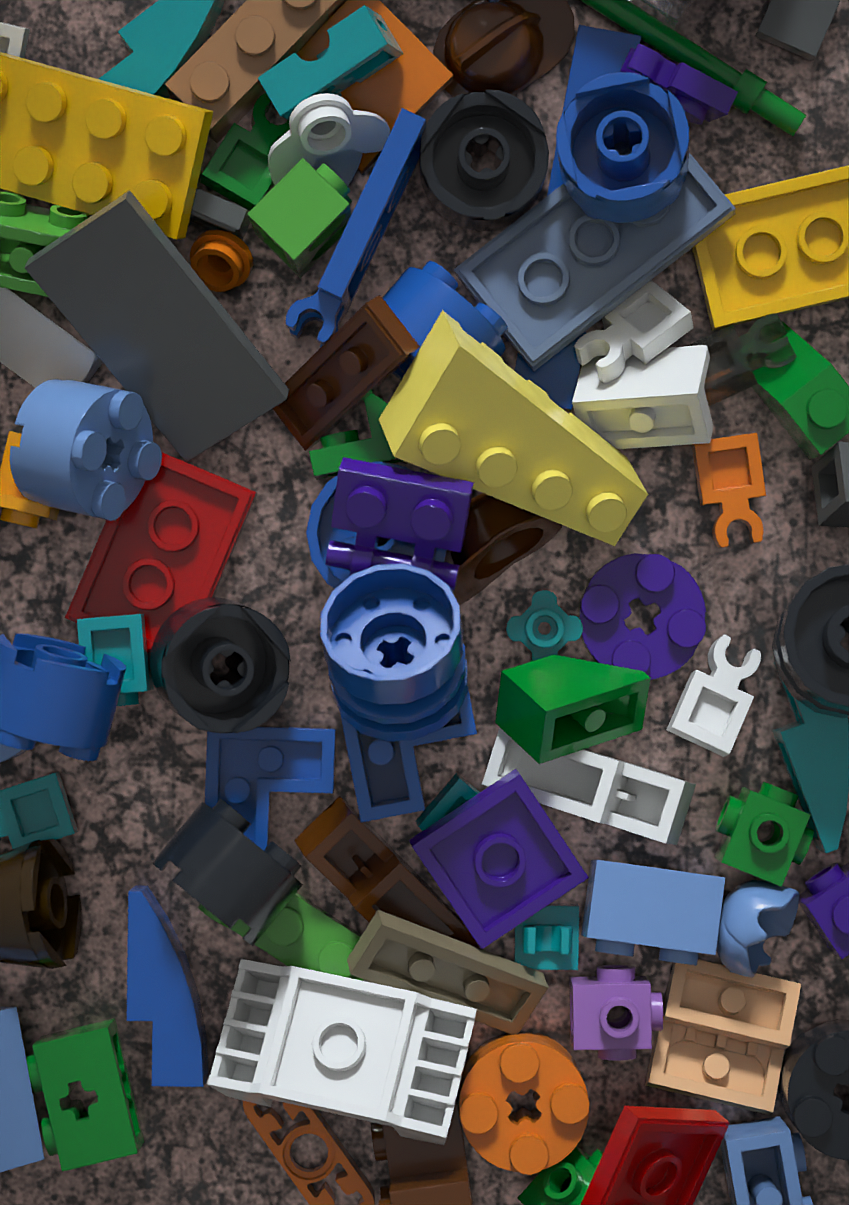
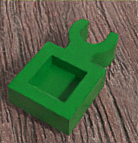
(241, 161)

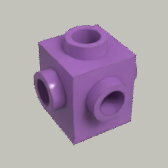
(594, 997)

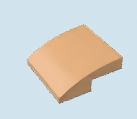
(723, 1036)

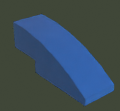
(165, 993)

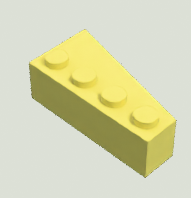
(489, 426)

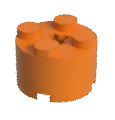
(525, 1138)

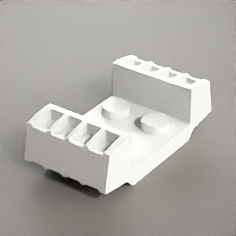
(343, 1048)

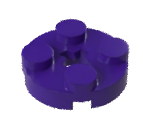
(652, 580)

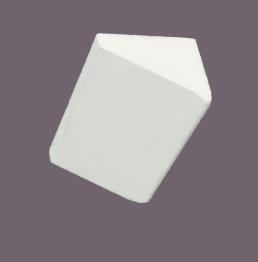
(39, 347)

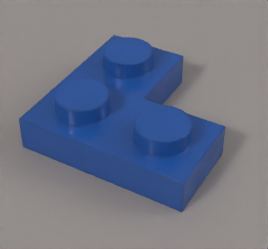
(265, 760)

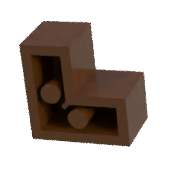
(424, 1170)

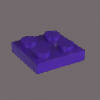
(498, 859)

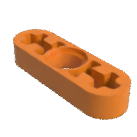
(349, 1180)

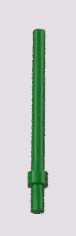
(750, 87)

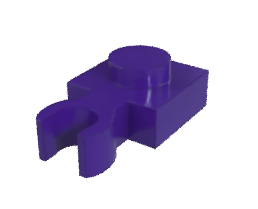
(697, 93)

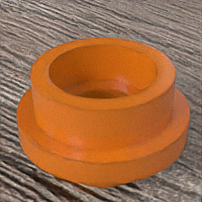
(221, 260)

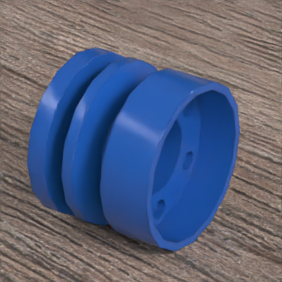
(395, 651)

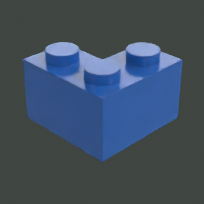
(387, 771)

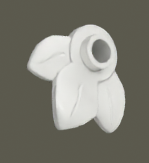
(327, 133)

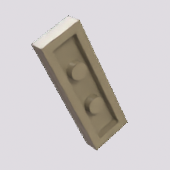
(448, 970)

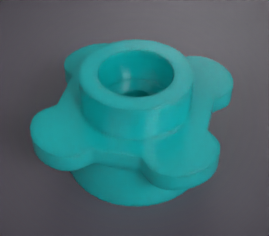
(544, 609)

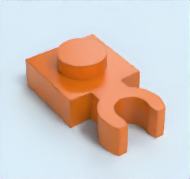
(729, 475)

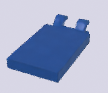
(362, 231)

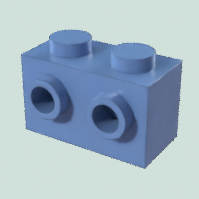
(652, 909)
(763, 1163)

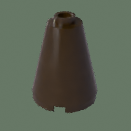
(36, 914)

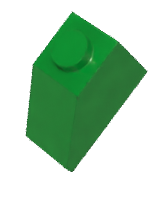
(806, 397)
(569, 705)

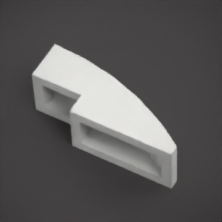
(599, 789)

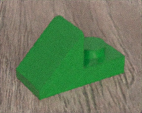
(347, 444)

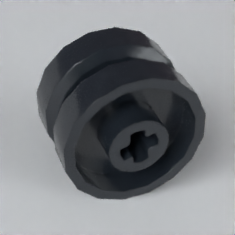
(809, 644)

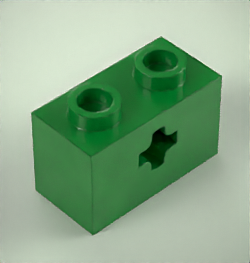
(111, 1122)

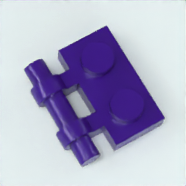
(400, 507)

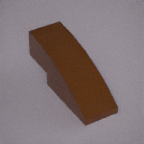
(374, 873)

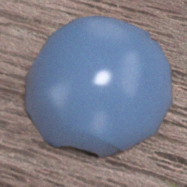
(749, 918)

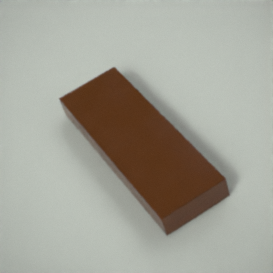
(345, 372)

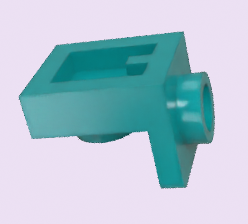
(125, 640)

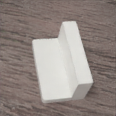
(650, 401)

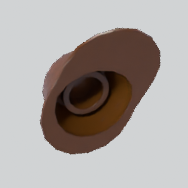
(504, 44)
(494, 541)

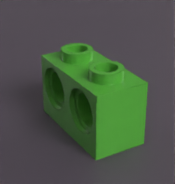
(303, 215)

